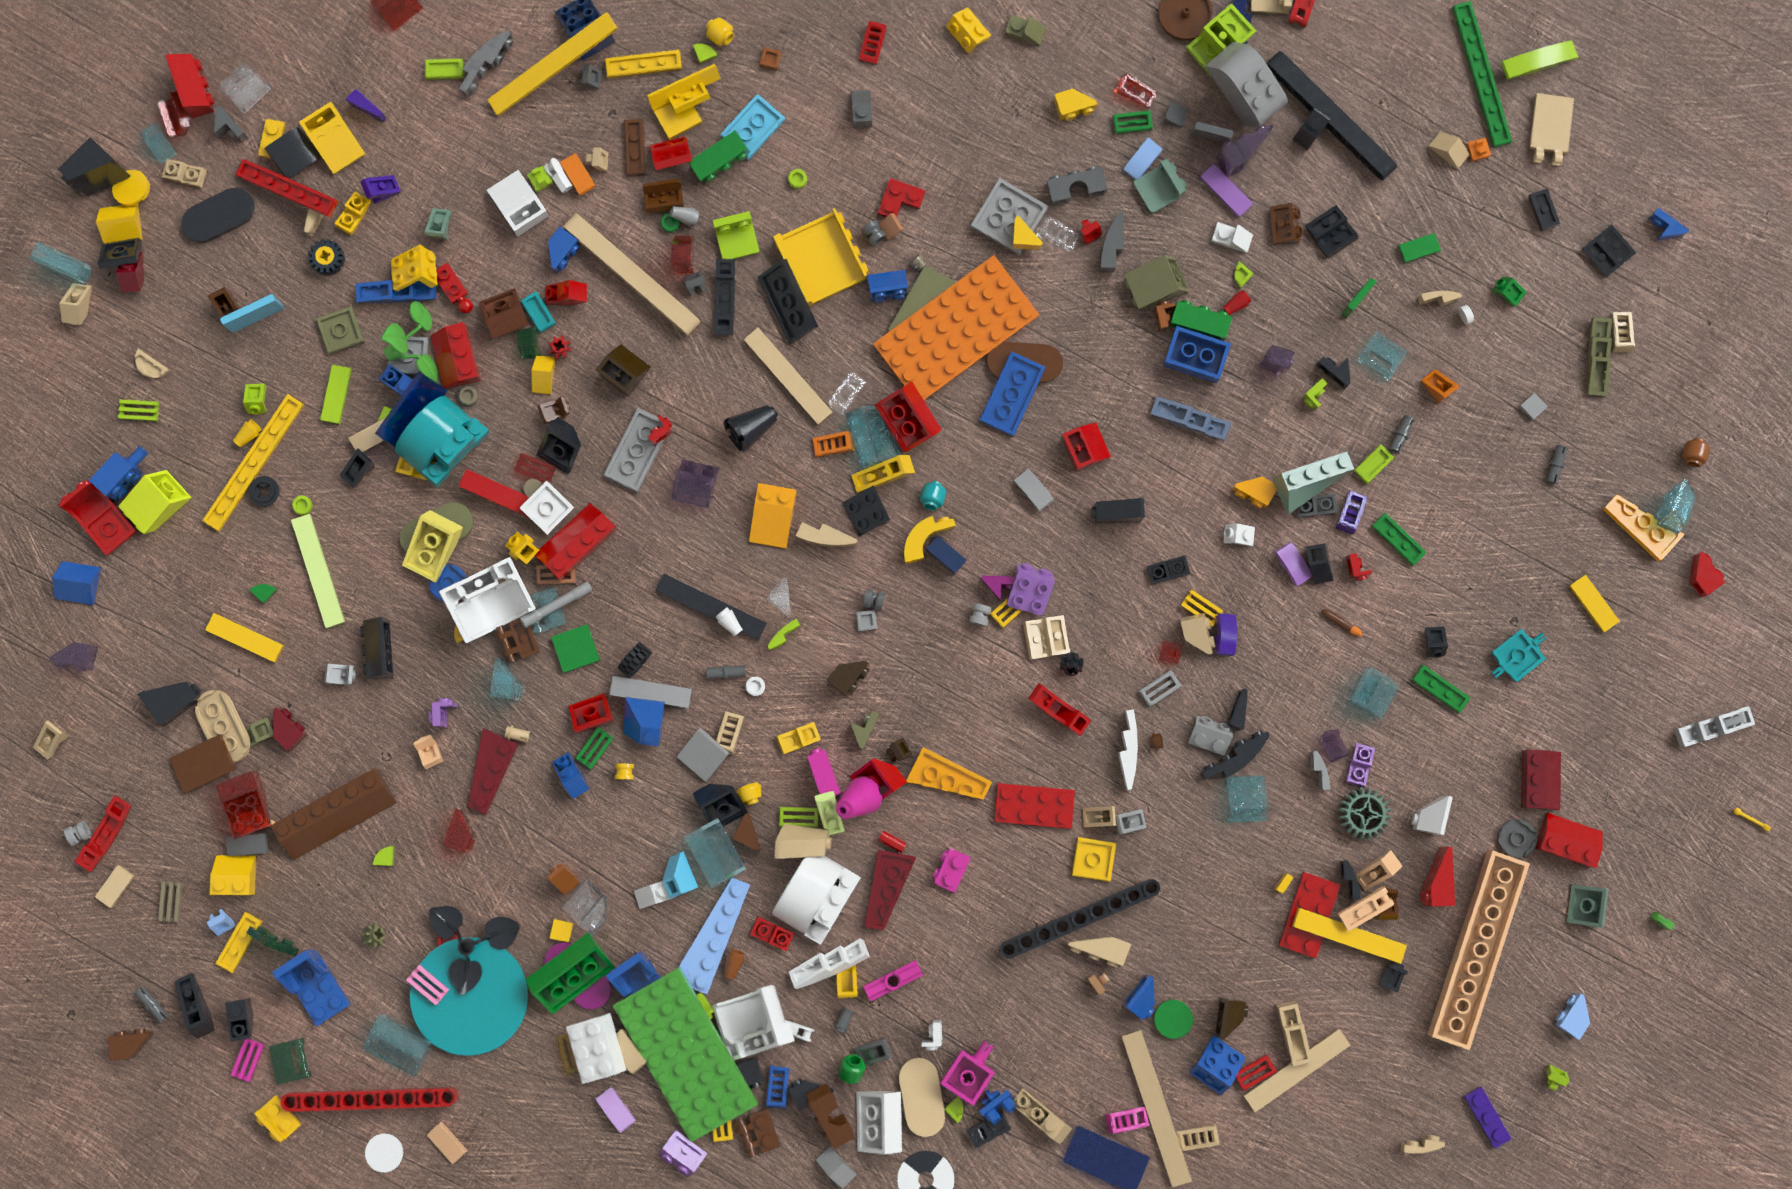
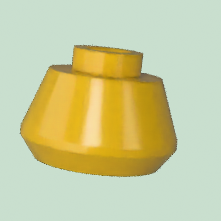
(749, 793)

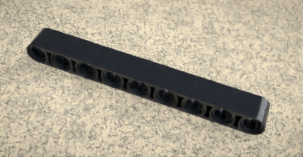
(1339, 124)
(1072, 926)

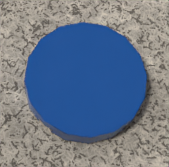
(450, 575)

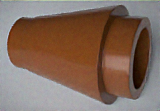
(733, 963)

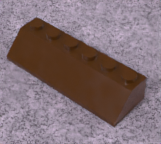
(333, 813)

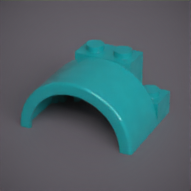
(439, 433)

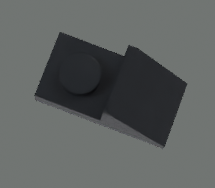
(1311, 129)
(1340, 375)
(356, 468)

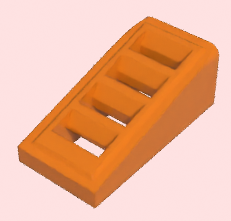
(832, 437)

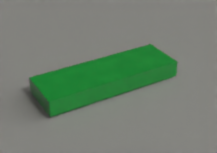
(1398, 539)
(1440, 689)

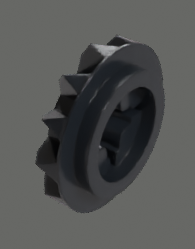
(255, 492)

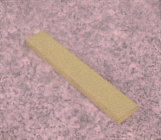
(788, 376)
(1291, 1075)

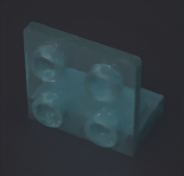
(1247, 799)

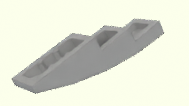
(651, 691)
(1714, 727)

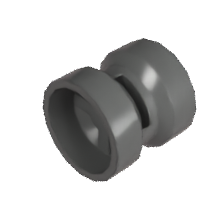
(873, 232)
(869, 599)

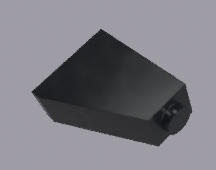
(1119, 511)
(170, 701)

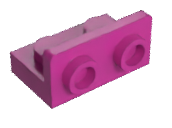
(952, 869)

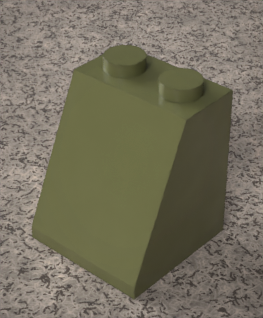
(1156, 282)

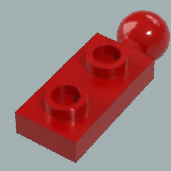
(453, 288)

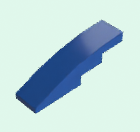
(384, 293)

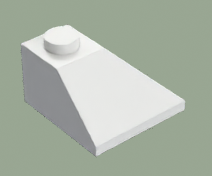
(1433, 816)

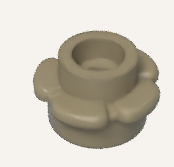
(918, 262)

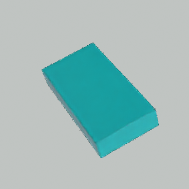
(538, 312)

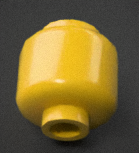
(719, 31)

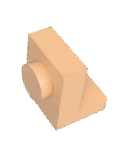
(428, 751)

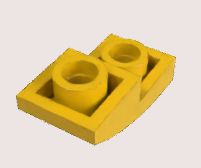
(353, 214)

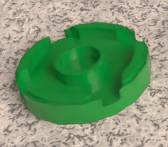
(1173, 1018)

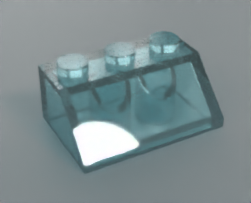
(871, 436)
(714, 853)
(398, 1044)

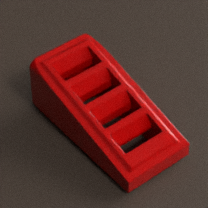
(876, 27)

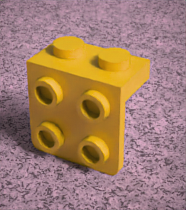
(414, 266)

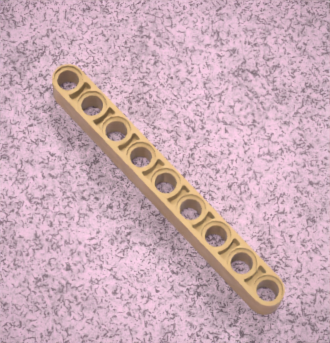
(632, 274)

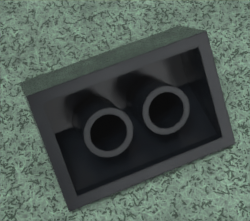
(377, 648)

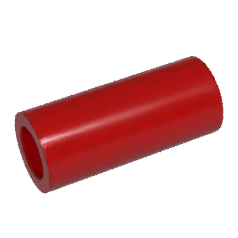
(892, 841)

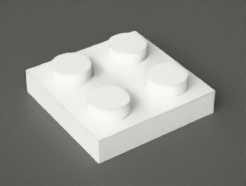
(546, 507)

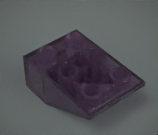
(1236, 155)

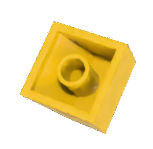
(233, 875)

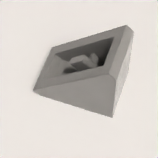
(1130, 821)
(836, 1167)

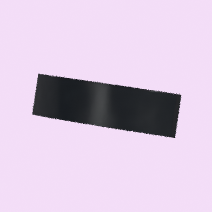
(724, 297)

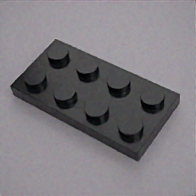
(787, 301)

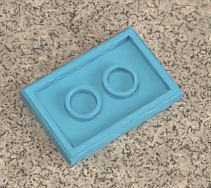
(755, 124)
(252, 313)

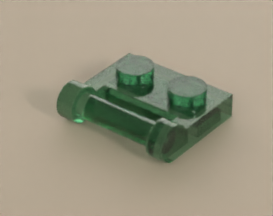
(284, 1063)

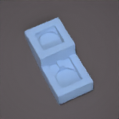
(1142, 159)

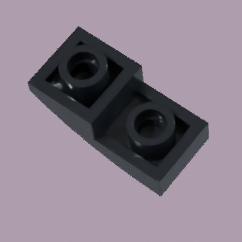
(1169, 569)

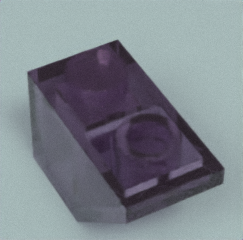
(1278, 360)
(77, 655)

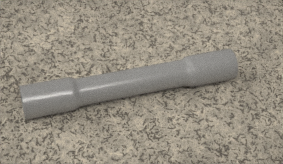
(574, 594)

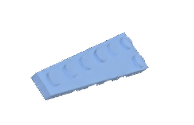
(708, 948)

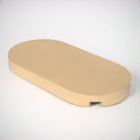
(219, 716)
(922, 1097)

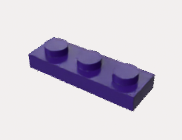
(1487, 1117)

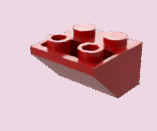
(1085, 446)

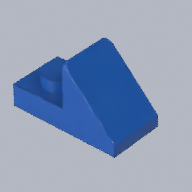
(1671, 227)

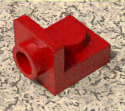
(658, 434)
(1354, 565)

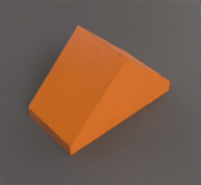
(1439, 385)

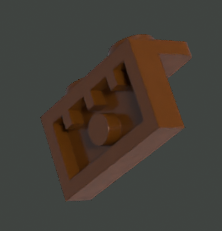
(1285, 223)

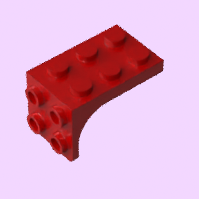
(98, 516)

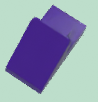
(380, 188)

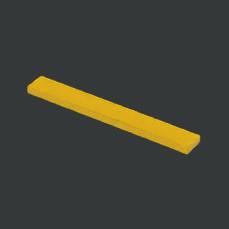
(552, 64)
(253, 462)

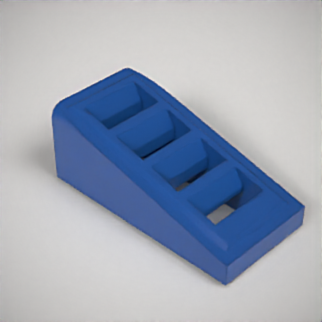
(773, 1104)

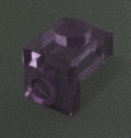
(1333, 745)

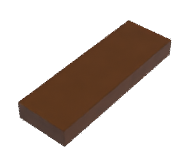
(634, 147)

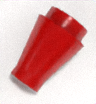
(1237, 302)

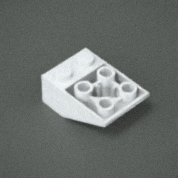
(518, 203)

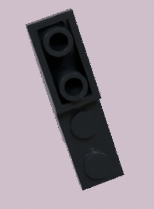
(1243, 753)

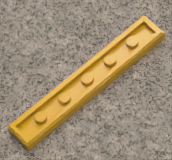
(1354, 938)

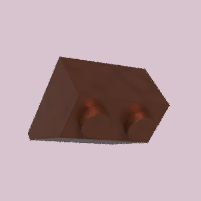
(503, 313)

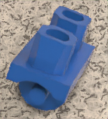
(990, 1111)

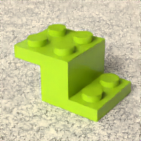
(1218, 34)

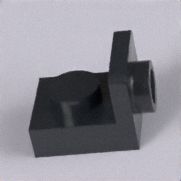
(1436, 641)

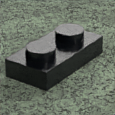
(1544, 209)

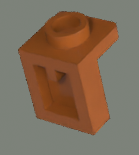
(1163, 318)

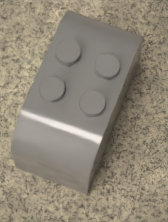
(1247, 84)

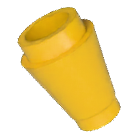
(247, 433)

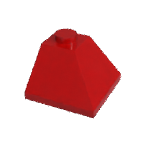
(883, 774)

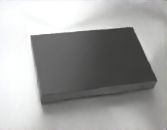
(1211, 132)

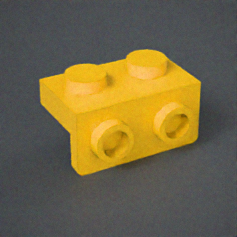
(967, 29)

